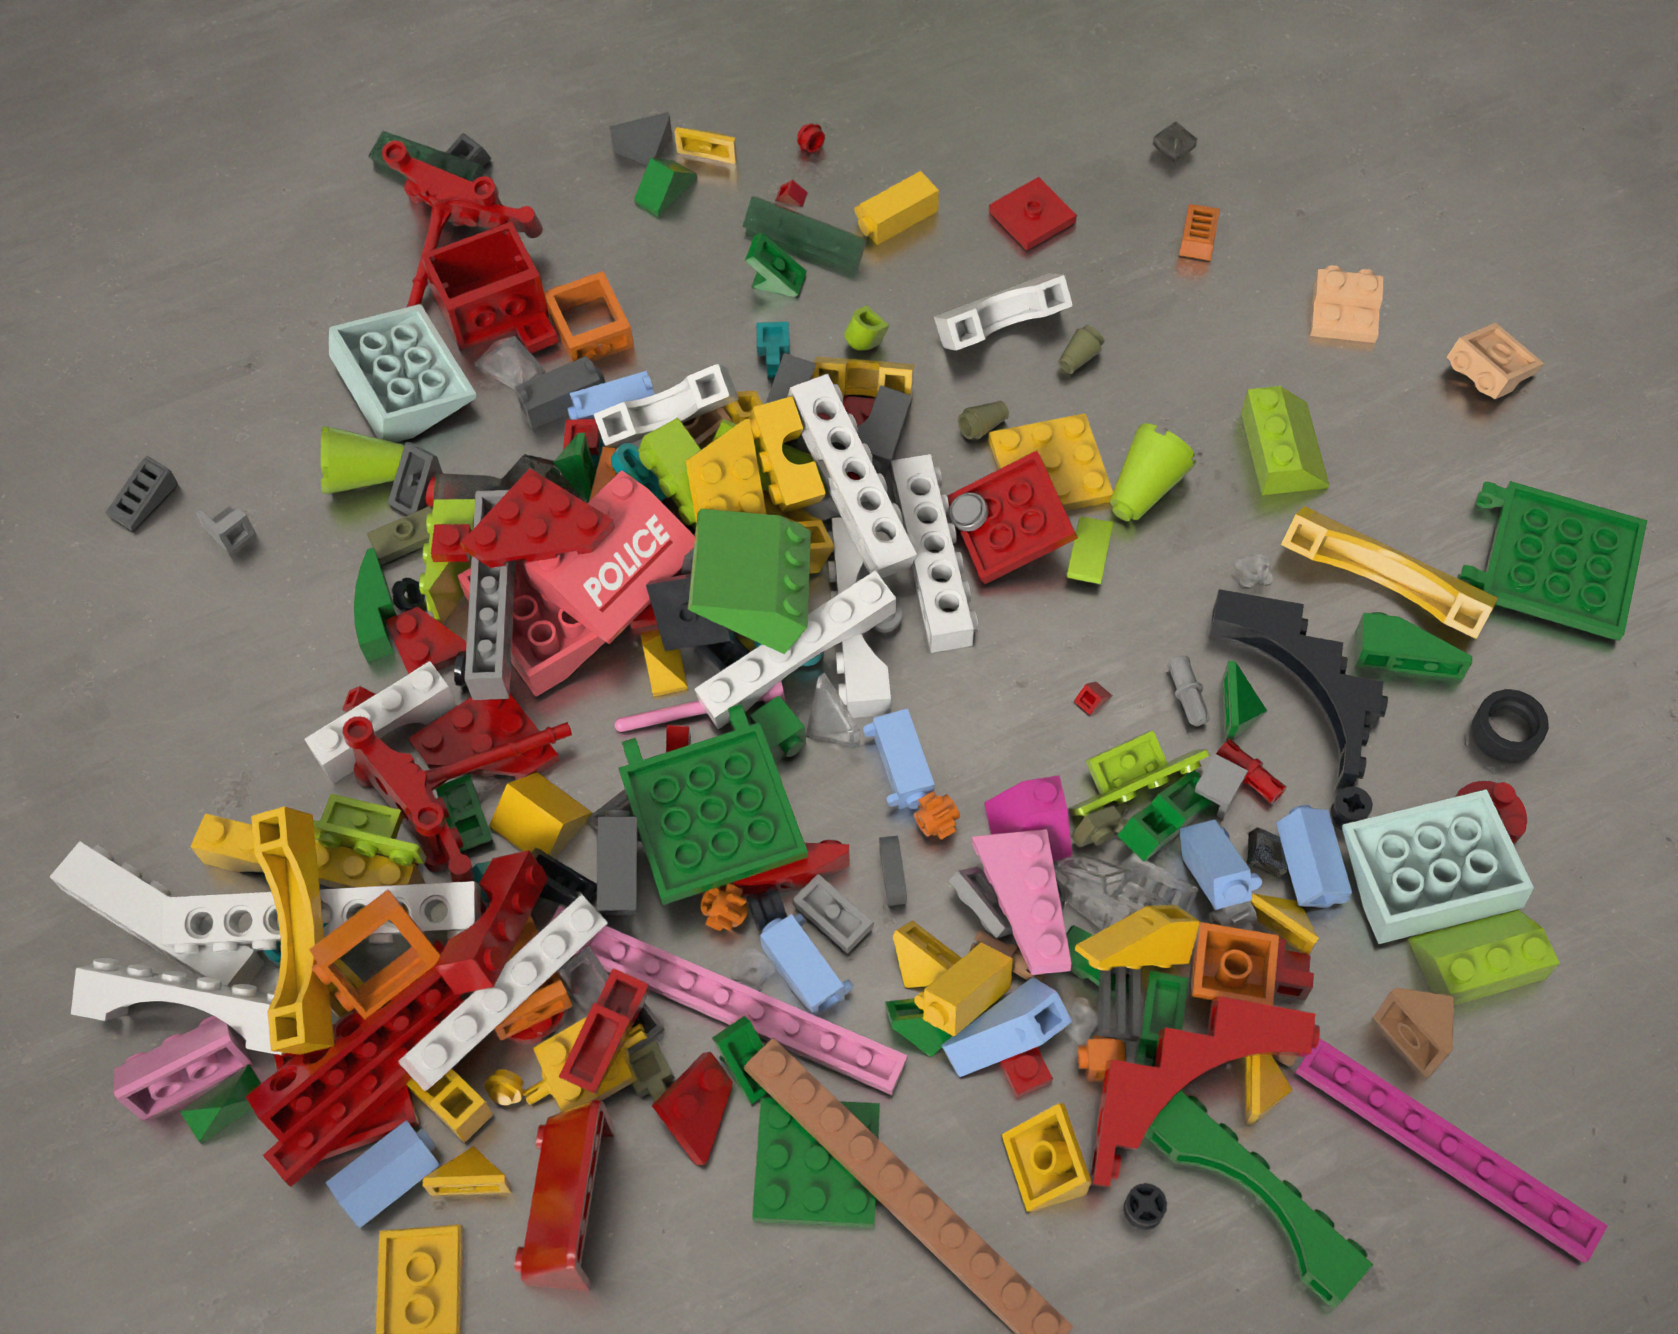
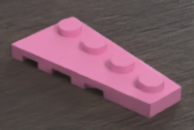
(1028, 894)

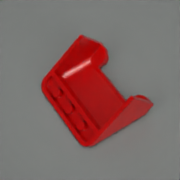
(563, 1197)

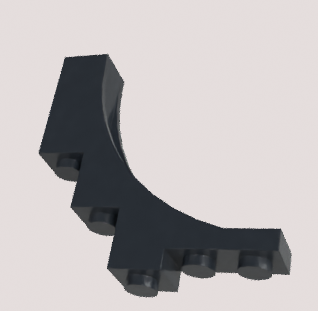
(1280, 633)

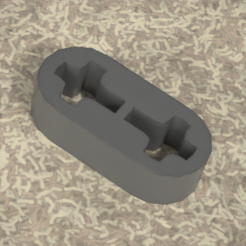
(892, 870)

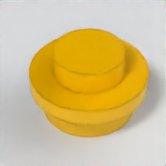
(504, 1087)

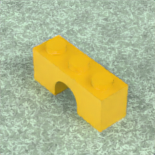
(865, 376)
(792, 484)

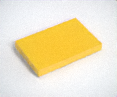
(420, 1280)

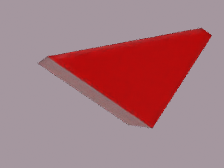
(791, 194)
(356, 697)
(1092, 697)
(677, 737)

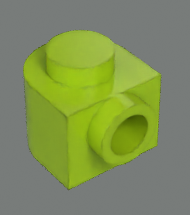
(859, 331)

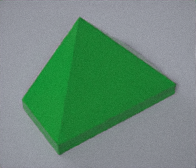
(578, 466)
(1241, 702)
(909, 1022)
(221, 1104)

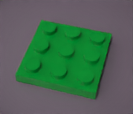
(801, 1179)

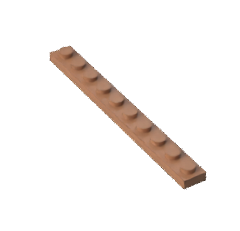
(904, 1194)

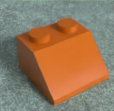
(1234, 964)

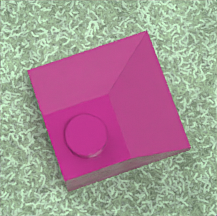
(1032, 807)

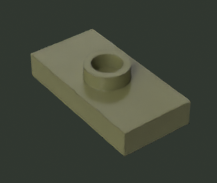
(400, 536)

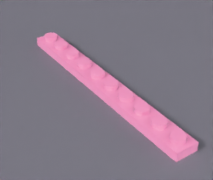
(730, 1001)

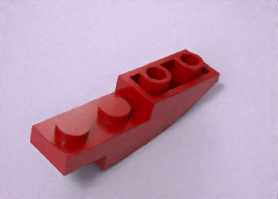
(823, 859)

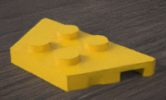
(727, 474)

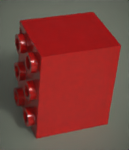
(484, 285)

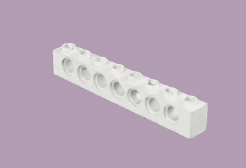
(184, 914)

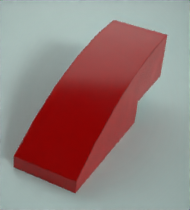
(605, 1031)

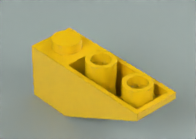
(1148, 937)

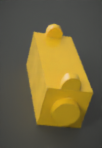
(897, 208)
(966, 989)

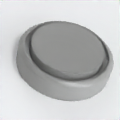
(968, 512)

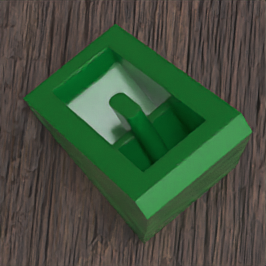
(662, 184)

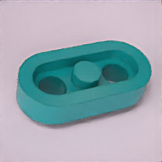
(628, 460)

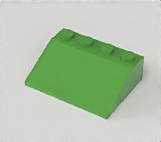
(752, 575)

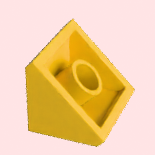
(538, 815)
(1047, 1159)

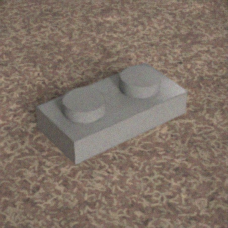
(980, 895)
(833, 913)

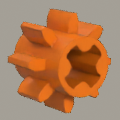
(937, 815)
(724, 907)

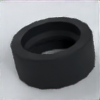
(1517, 702)

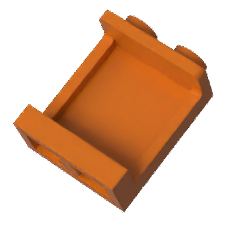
(542, 1003)

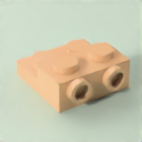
(1346, 304)
(1493, 360)

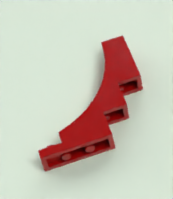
(1138, 1092)

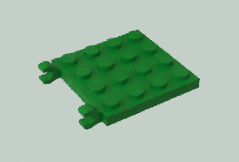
(1560, 558)
(711, 810)

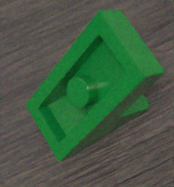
(774, 267)
(737, 1047)

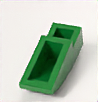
(372, 607)
(1164, 817)
(1161, 1009)

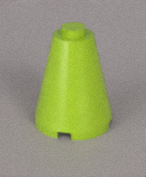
(356, 460)
(1150, 471)

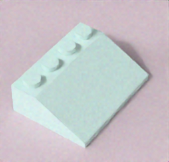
(399, 372)
(1435, 866)

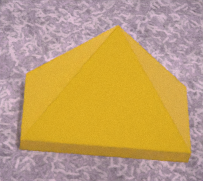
(706, 144)
(663, 666)
(1287, 920)
(921, 955)
(1263, 1087)
(467, 1175)

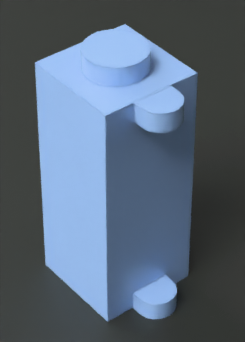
(605, 395)
(901, 758)
(1314, 857)
(1217, 864)
(803, 965)
(384, 1173)

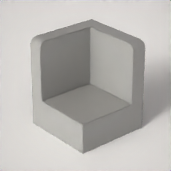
(227, 528)
(1221, 783)

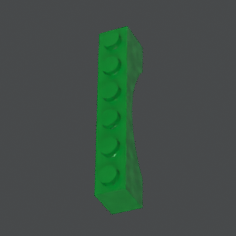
(1323, 1256)

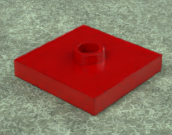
(1032, 213)

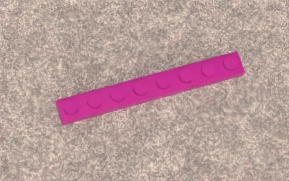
(1453, 1151)

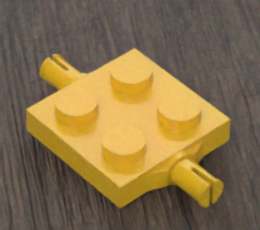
(552, 1057)

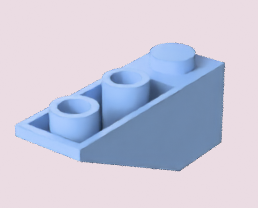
(1008, 1028)

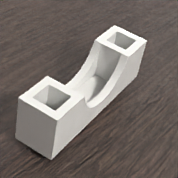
(1019, 303)
(689, 399)
(413, 699)

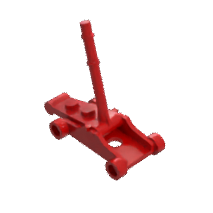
(453, 201)
(411, 788)

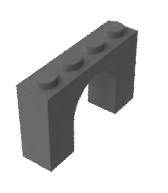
(878, 431)

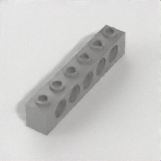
(489, 618)

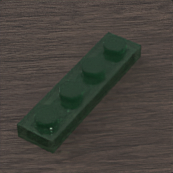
(442, 160)
(805, 232)

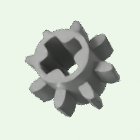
(1235, 916)

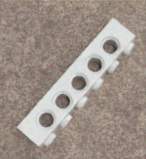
(883, 556)
(943, 628)

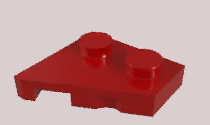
(424, 640)
(696, 1106)

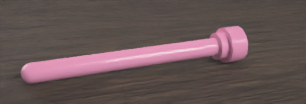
(680, 711)

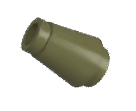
(1081, 348)
(981, 419)

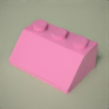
(180, 1068)

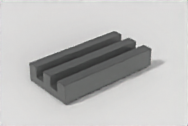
(1134, 1004)

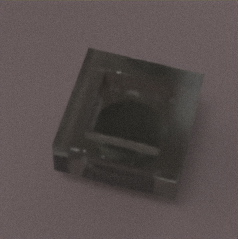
(1174, 141)
(1266, 852)

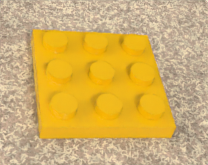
(1067, 452)

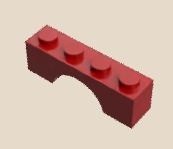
(480, 952)

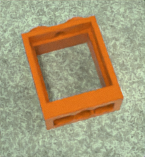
(613, 336)
(390, 979)

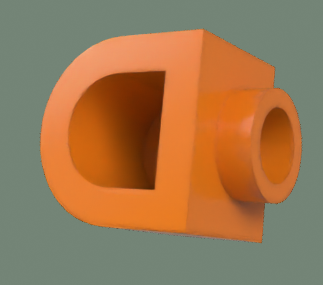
(1096, 1053)

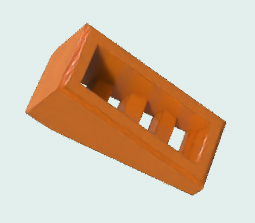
(1194, 246)

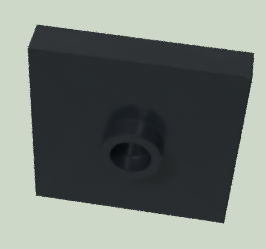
(677, 624)

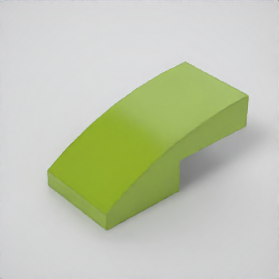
(1090, 550)

